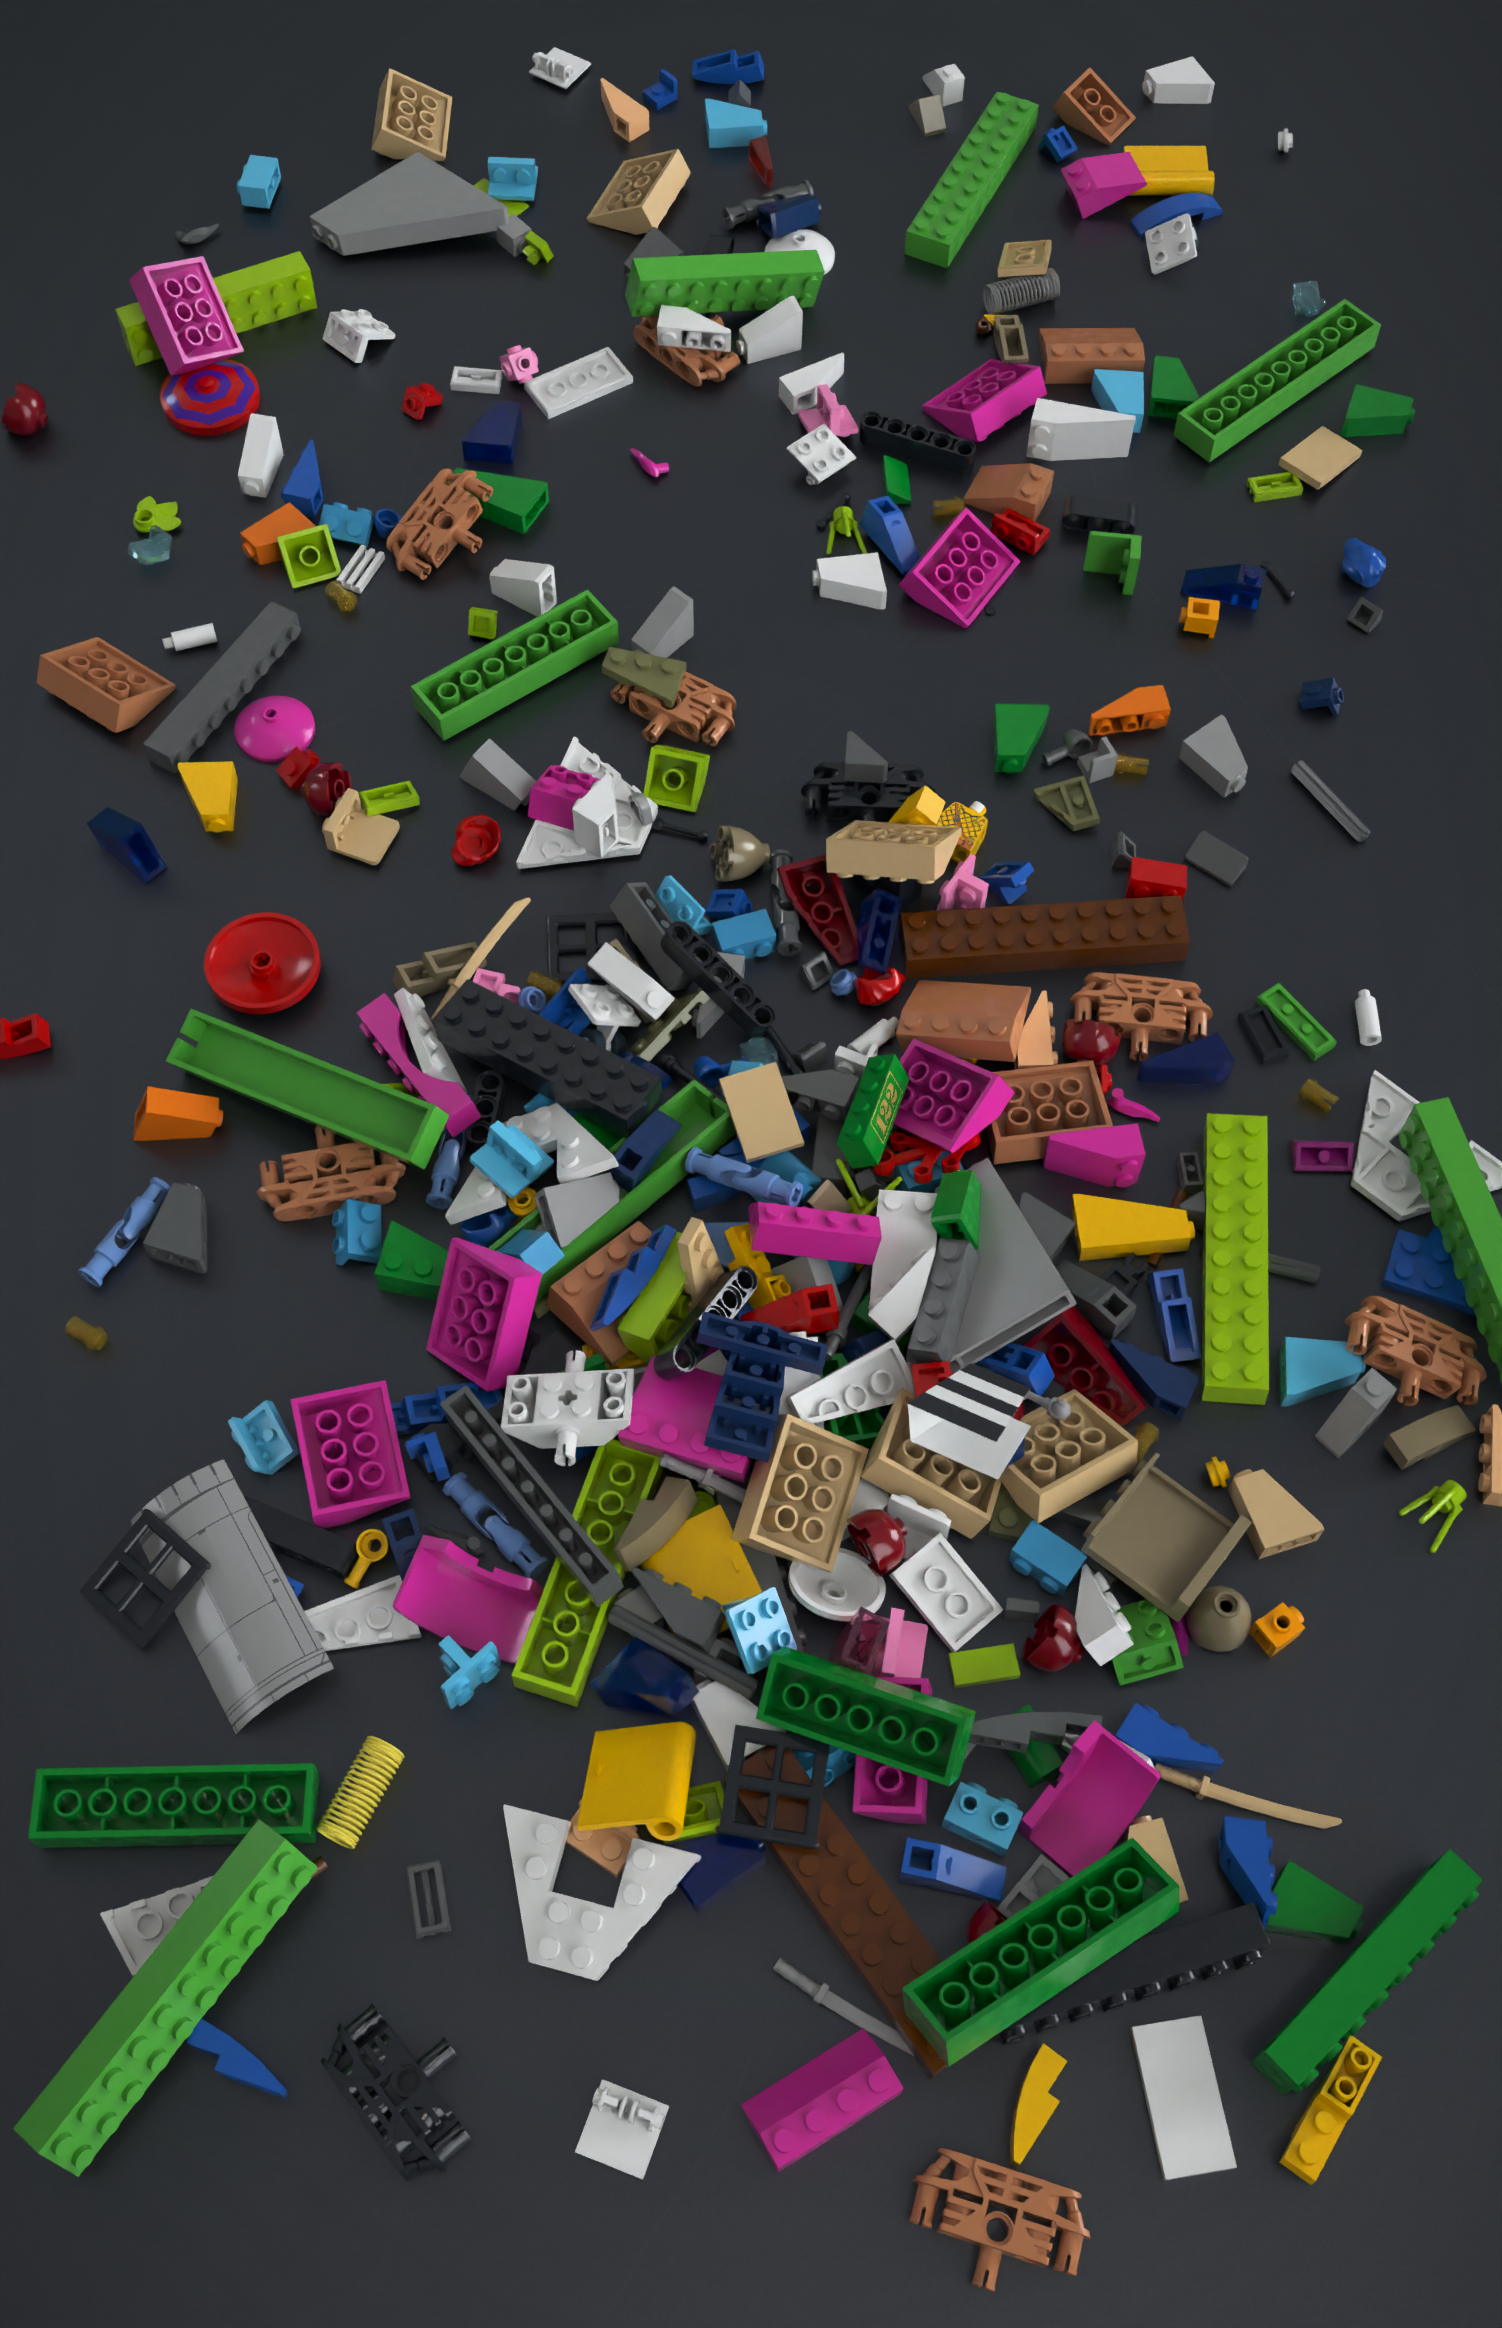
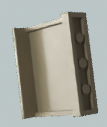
(1162, 1539)

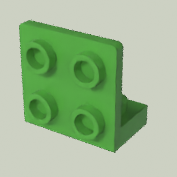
(1114, 555)
(1154, 1645)

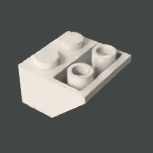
(596, 818)

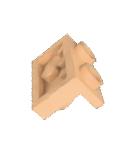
(603, 1846)

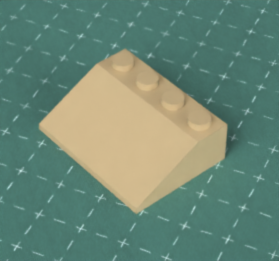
(411, 119)
(641, 192)
(891, 851)
(1068, 1457)
(927, 1476)
(801, 1495)

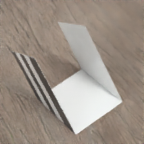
(970, 1419)

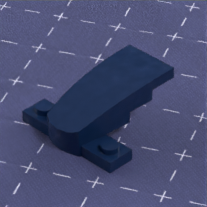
(753, 1381)

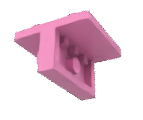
(830, 413)
(964, 889)
(901, 1648)

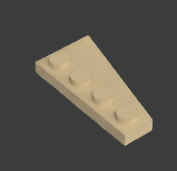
(698, 1261)

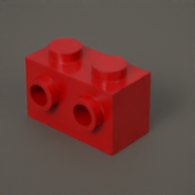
(1155, 879)

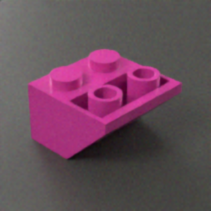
(556, 793)

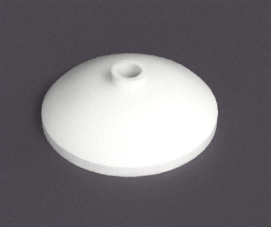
(805, 240)
(840, 1592)

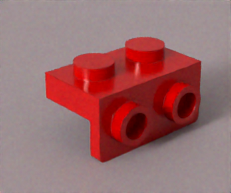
(1019, 530)

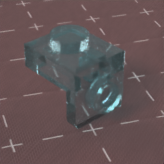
(1307, 298)
(152, 549)
(760, 1051)

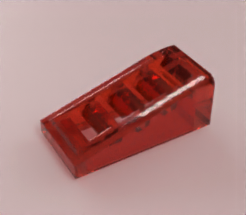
(761, 160)

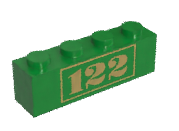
(873, 1111)

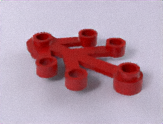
(923, 1149)

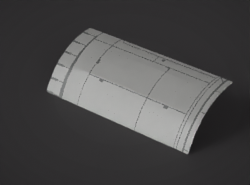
(242, 1608)

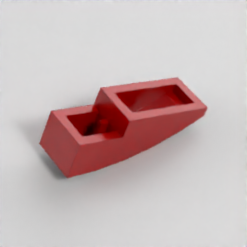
(23, 1036)

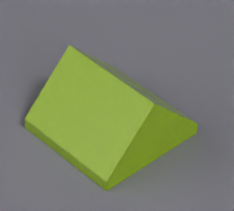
(309, 556)
(702, 1811)

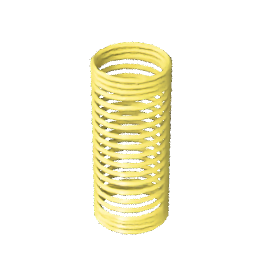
(367, 1792)

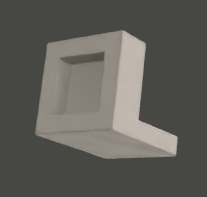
(1098, 763)

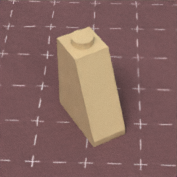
(1276, 1515)
(1156, 1842)

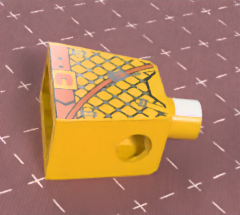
(972, 826)

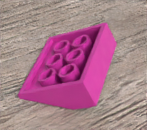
(185, 314)
(987, 398)
(960, 570)
(948, 1097)
(483, 1313)
(675, 1420)
(349, 1453)

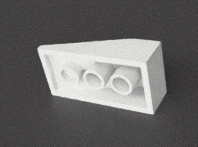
(1077, 432)
(904, 1233)

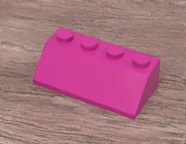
(814, 1233)
(888, 1791)
(822, 2099)

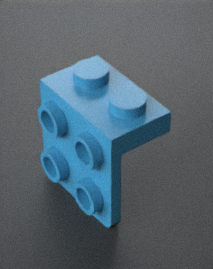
(791, 1170)

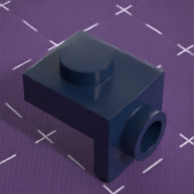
(1321, 693)

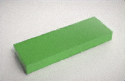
(1296, 1021)

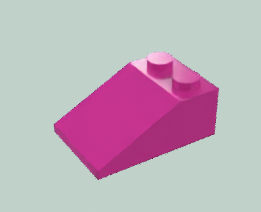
(1101, 181)
(1097, 1155)

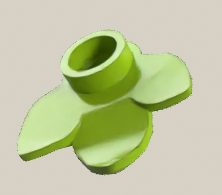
(151, 514)

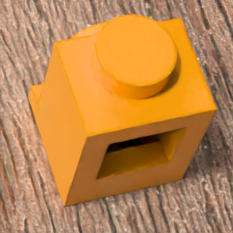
(1200, 616)
(1270, 1635)

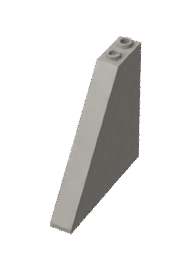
(406, 207)
(1014, 1279)

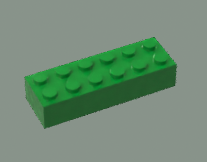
(866, 1715)

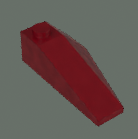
(822, 905)
(1086, 1364)

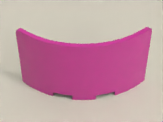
(471, 1605)
(1092, 1804)

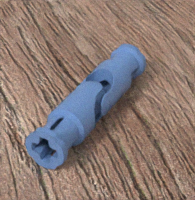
(446, 1169)
(747, 1178)
(137, 1217)
(510, 1541)

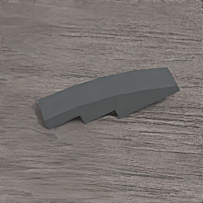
(1015, 1730)

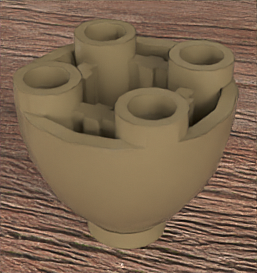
(737, 853)
(1218, 1628)

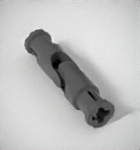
(748, 211)
(785, 921)

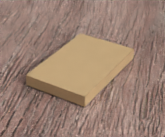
(1025, 258)
(1320, 457)
(761, 1112)

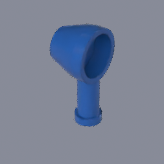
(386, 521)
(710, 1071)

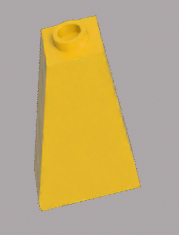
(1118, 1227)

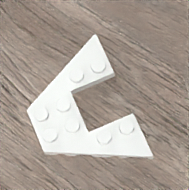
(555, 845)
(551, 1130)
(1383, 1170)
(575, 1932)

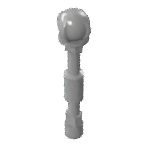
(1056, 1408)

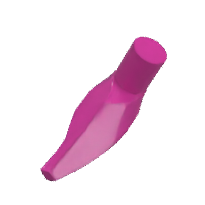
(649, 466)
(1130, 1107)

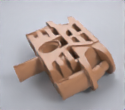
(687, 363)
(424, 525)
(696, 708)
(1156, 1001)
(319, 1191)
(1415, 1350)
(1009, 2191)

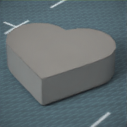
(641, 808)

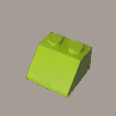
(676, 777)

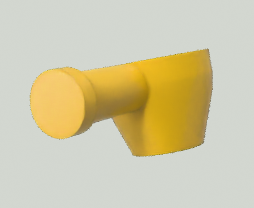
(367, 1555)

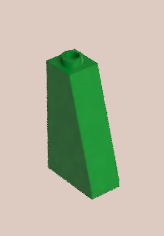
(514, 500)

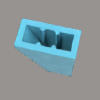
(732, 124)
(1120, 393)
(1315, 1368)

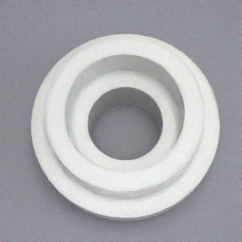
(1285, 140)

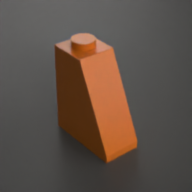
(261, 538)
(175, 1115)

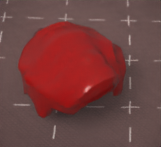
(476, 840)
(877, 988)

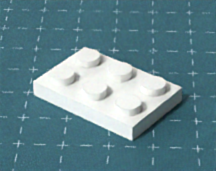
(946, 1592)

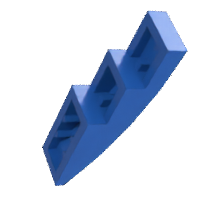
(630, 1281)
(424, 1409)
(234, 2060)

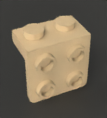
(355, 834)

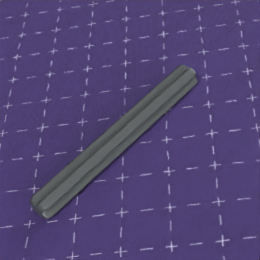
(683, 1651)

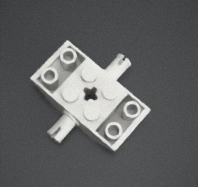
(568, 1407)

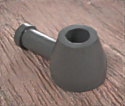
(1075, 745)

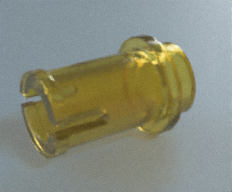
(950, 506)
(345, 599)
(1129, 764)
(544, 983)
(1316, 1094)
(93, 1336)
(1146, 1435)

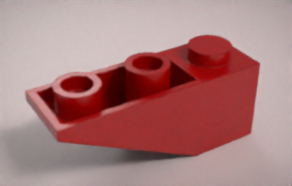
(802, 1311)

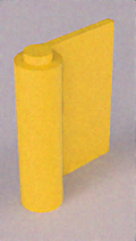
(1172, 170)
(706, 1560)
(639, 1779)

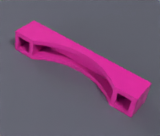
(387, 1027)

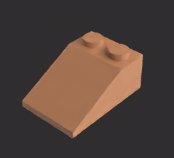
(1093, 108)
(1011, 486)

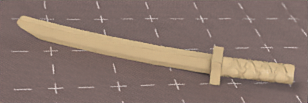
(482, 950)
(1205, 1788)

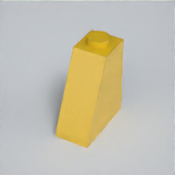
(212, 792)

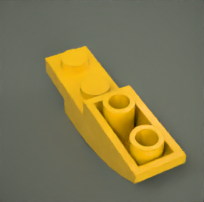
(769, 1286)
(1330, 2109)

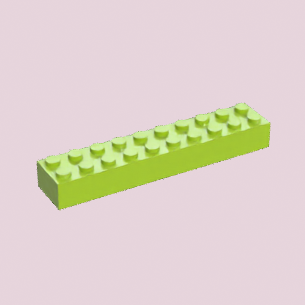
(1235, 1260)

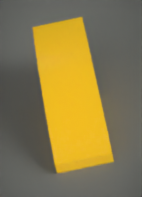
(1034, 2102)

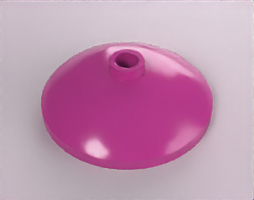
(273, 728)

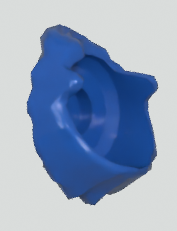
(1362, 563)
(488, 1227)

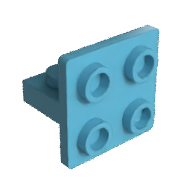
(512, 178)
(682, 905)
(510, 1159)
(758, 1628)
(466, 1672)

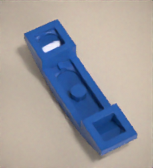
(1173, 207)

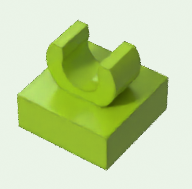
(536, 249)
(482, 623)

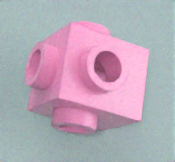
(512, 363)

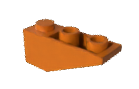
(1134, 711)

